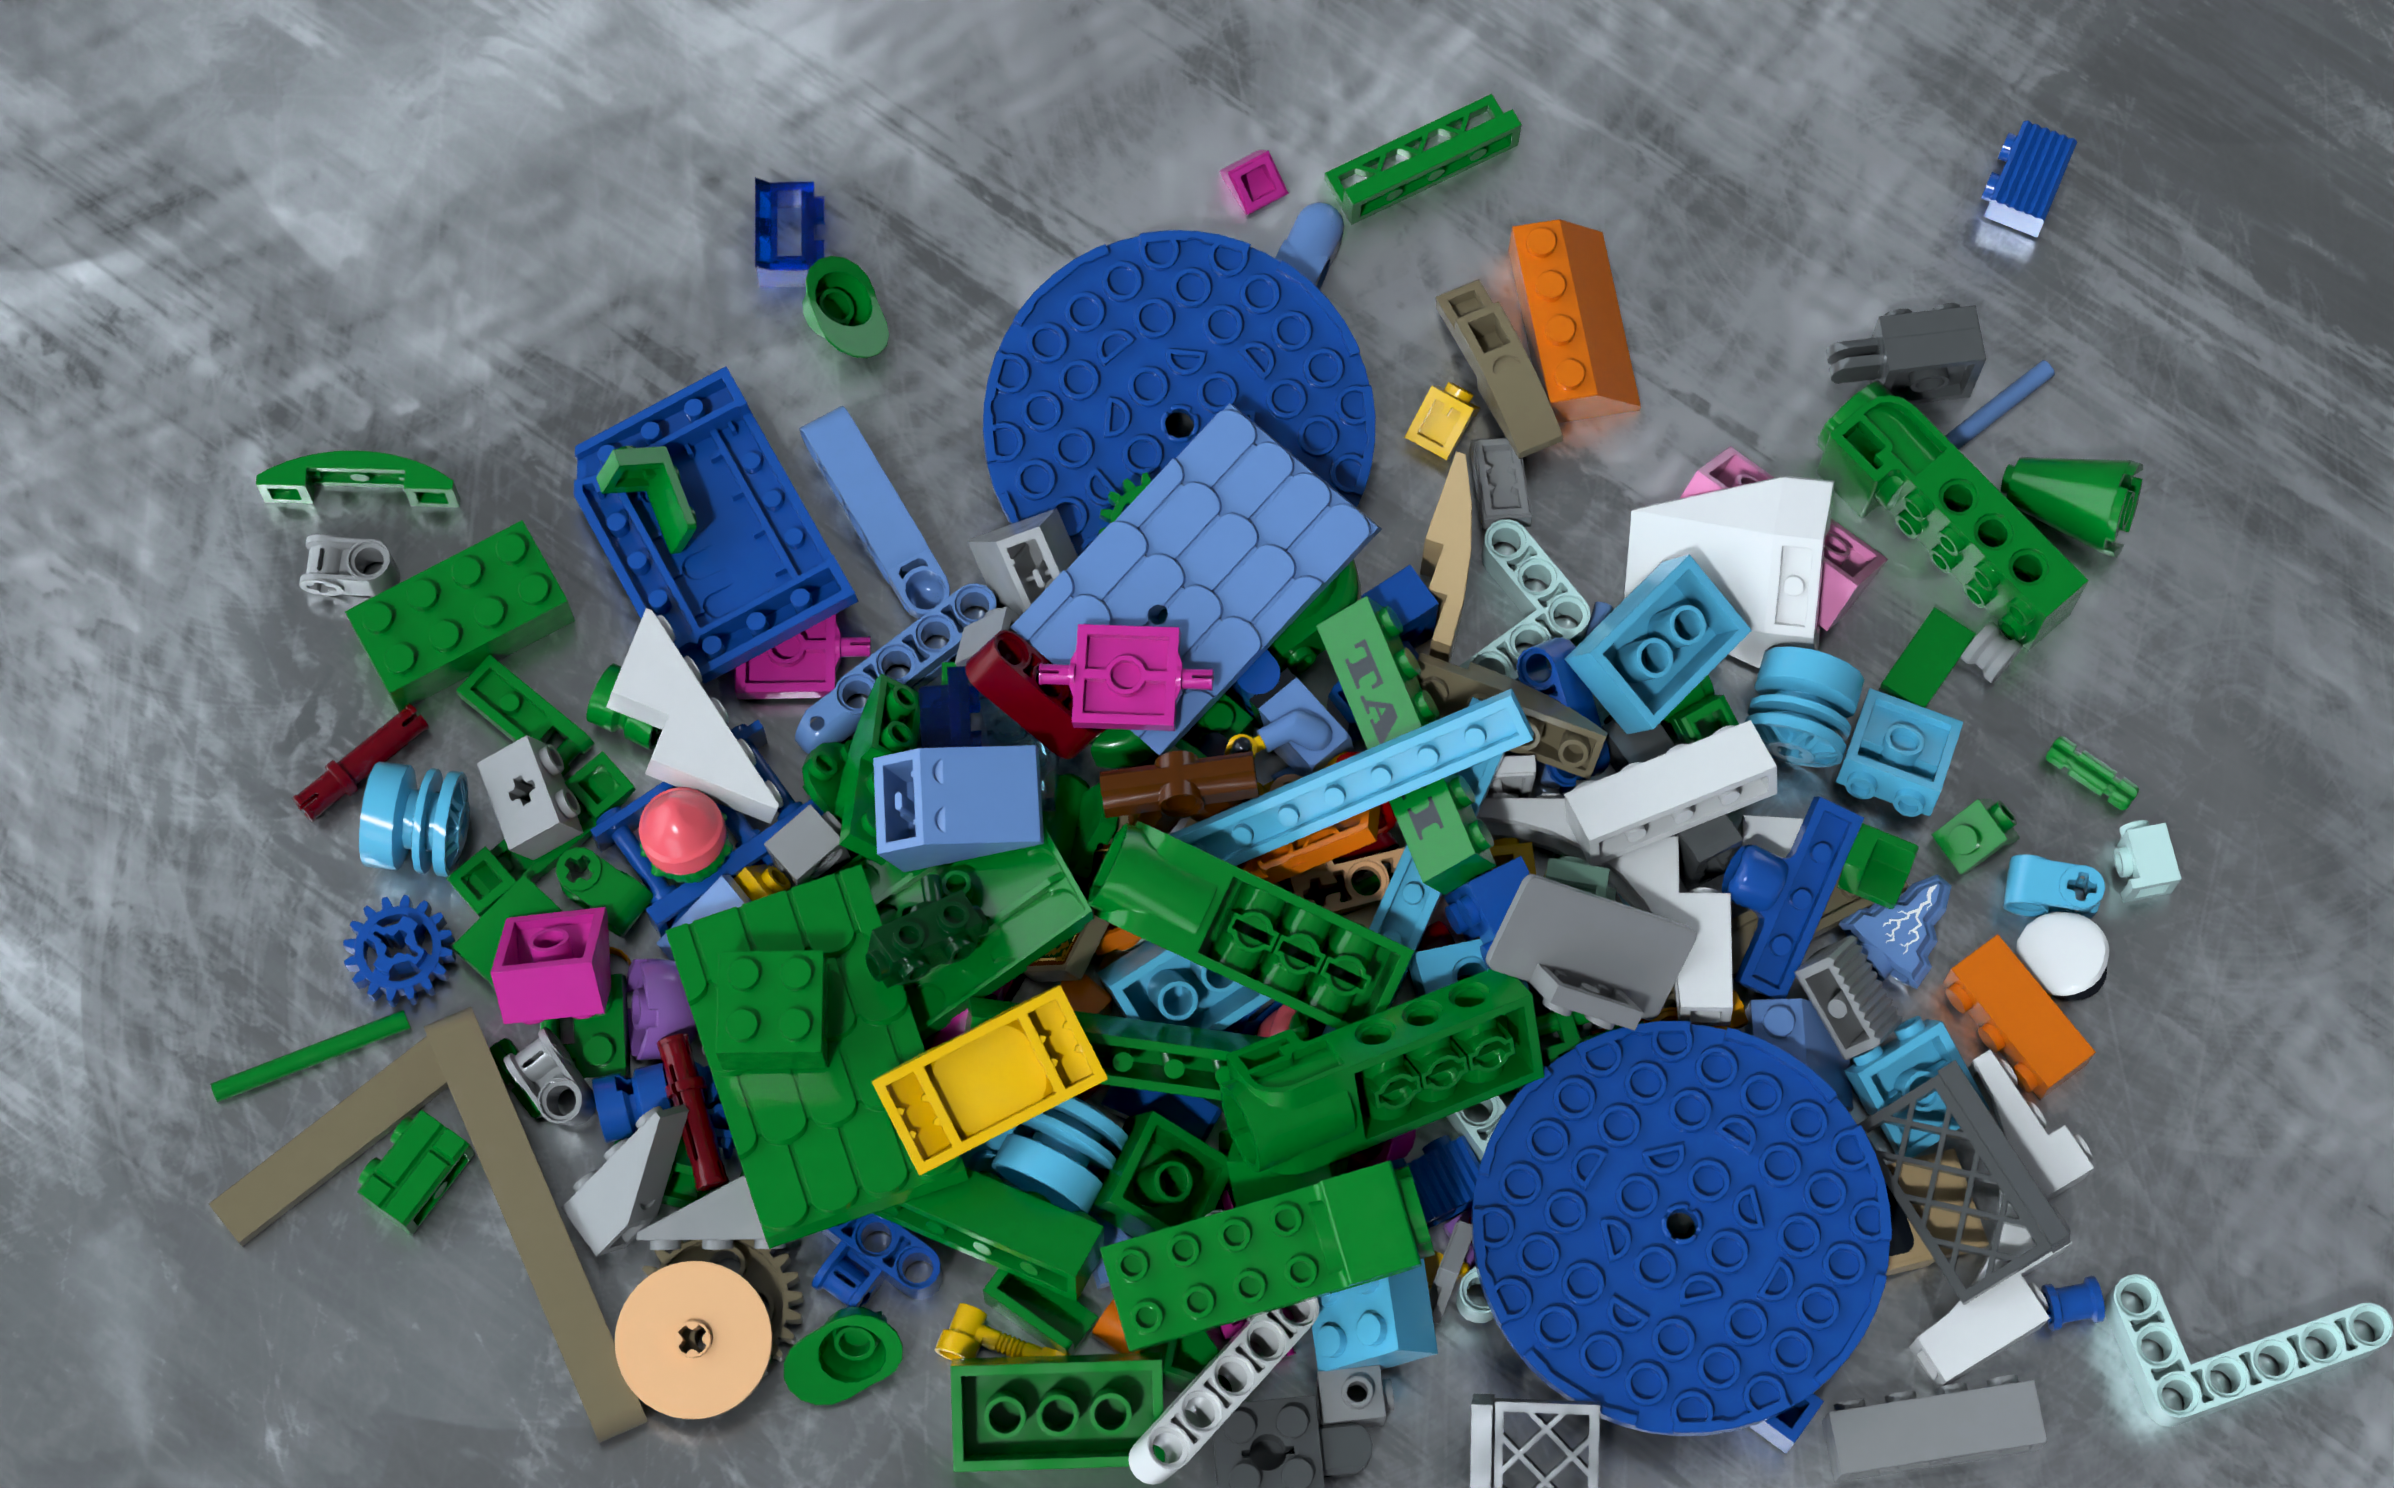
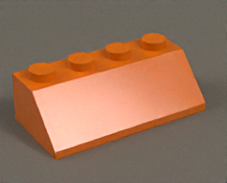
(1572, 319)

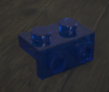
(947, 712)

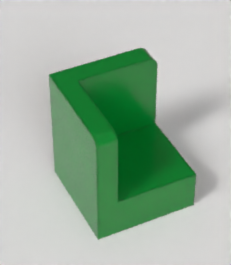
(1877, 866)

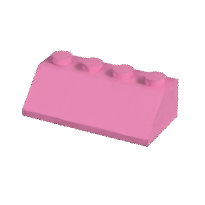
(1847, 560)

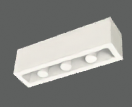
(1670, 793)

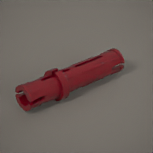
(357, 765)
(688, 1088)

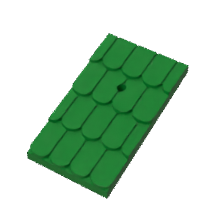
(1029, 912)
(814, 1138)

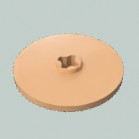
(652, 1341)

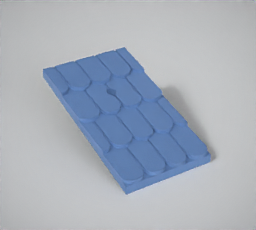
(1224, 541)

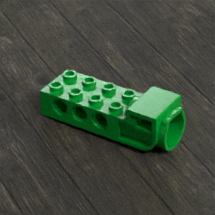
(1896, 459)
(1245, 928)
(1332, 1096)
(1267, 1255)

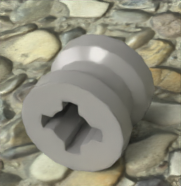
(1991, 652)

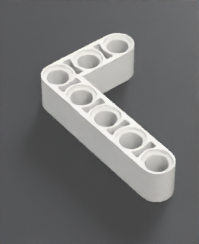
(1209, 1399)

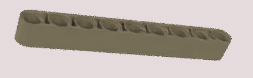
(534, 1223)

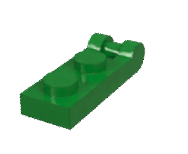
(520, 710)

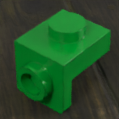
(1976, 833)

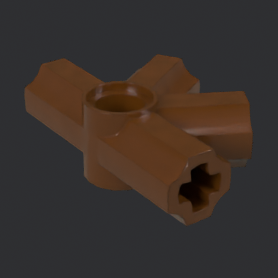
(1179, 788)

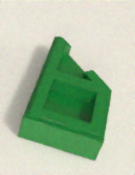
(1090, 830)

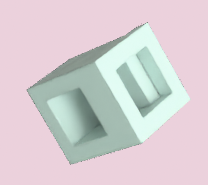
(2146, 861)

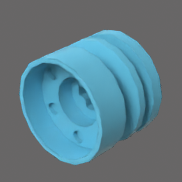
(1805, 705)
(402, 818)
(1059, 1152)

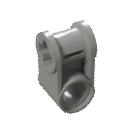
(339, 563)
(545, 1072)

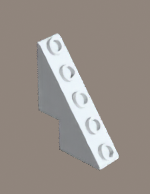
(695, 740)

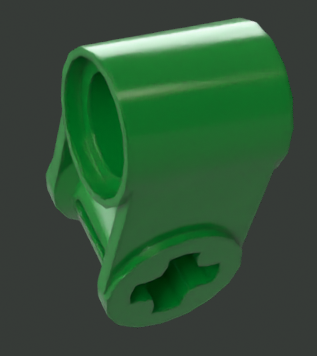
(607, 887)

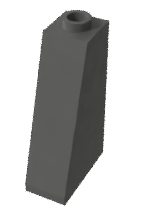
(1703, 848)

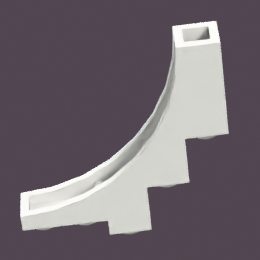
(1647, 882)
(2012, 1308)

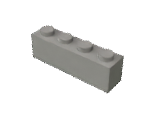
(1933, 1430)

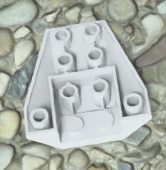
(1755, 545)

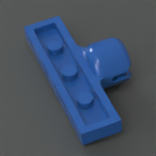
(1789, 894)

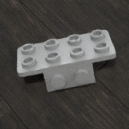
(1590, 953)

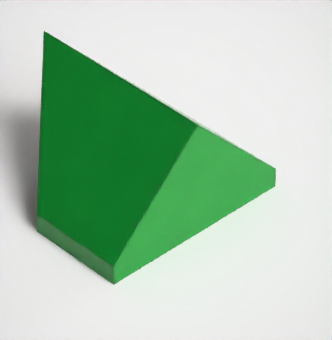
(1186, 1359)

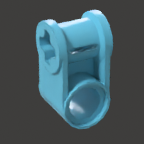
(2047, 886)

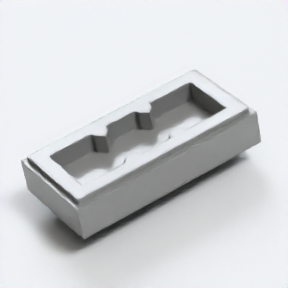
(1499, 482)

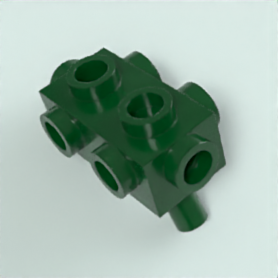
(930, 935)

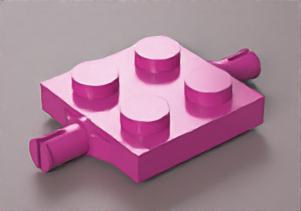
(801, 665)
(1126, 677)

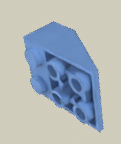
(956, 804)

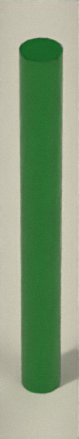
(310, 1056)

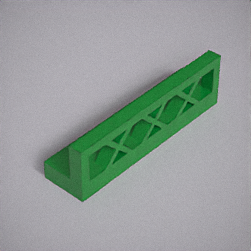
(1423, 167)

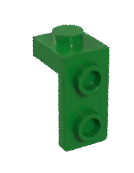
(652, 471)

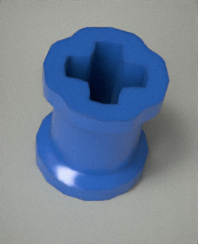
(2074, 1303)

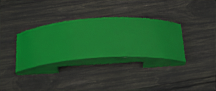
(296, 479)
(492, 872)

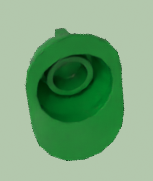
(844, 308)
(843, 1356)

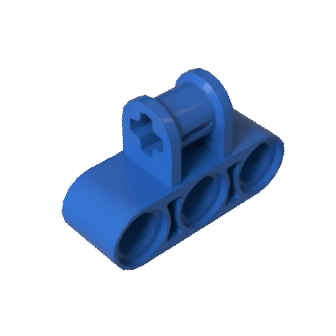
(1564, 687)
(869, 1269)

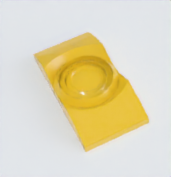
(989, 1079)

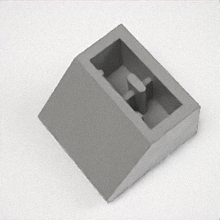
(1023, 558)

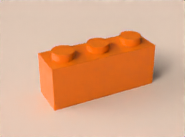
(2017, 1017)

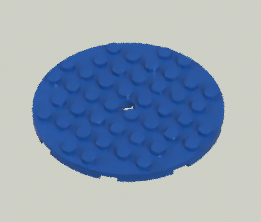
(1158, 333)
(1699, 1326)

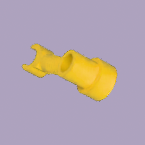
(969, 1333)

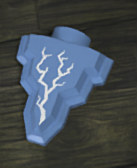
(1902, 936)

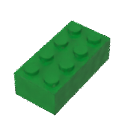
(459, 613)
(1053, 1410)

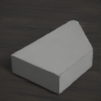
(1449, 1269)

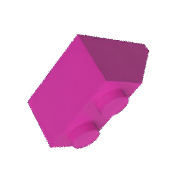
(553, 966)

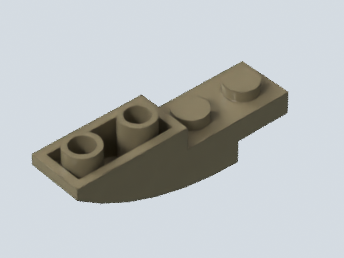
(1501, 368)
(1560, 733)

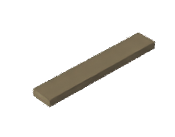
(331, 1143)

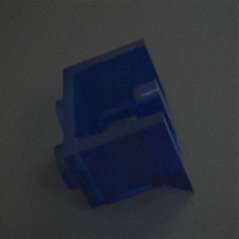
(786, 270)

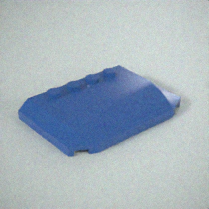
(756, 557)

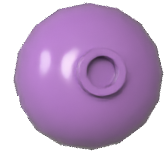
(657, 1006)

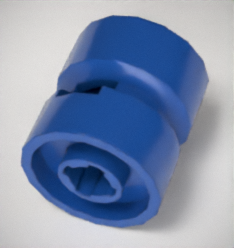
(624, 1100)

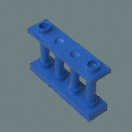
(672, 902)

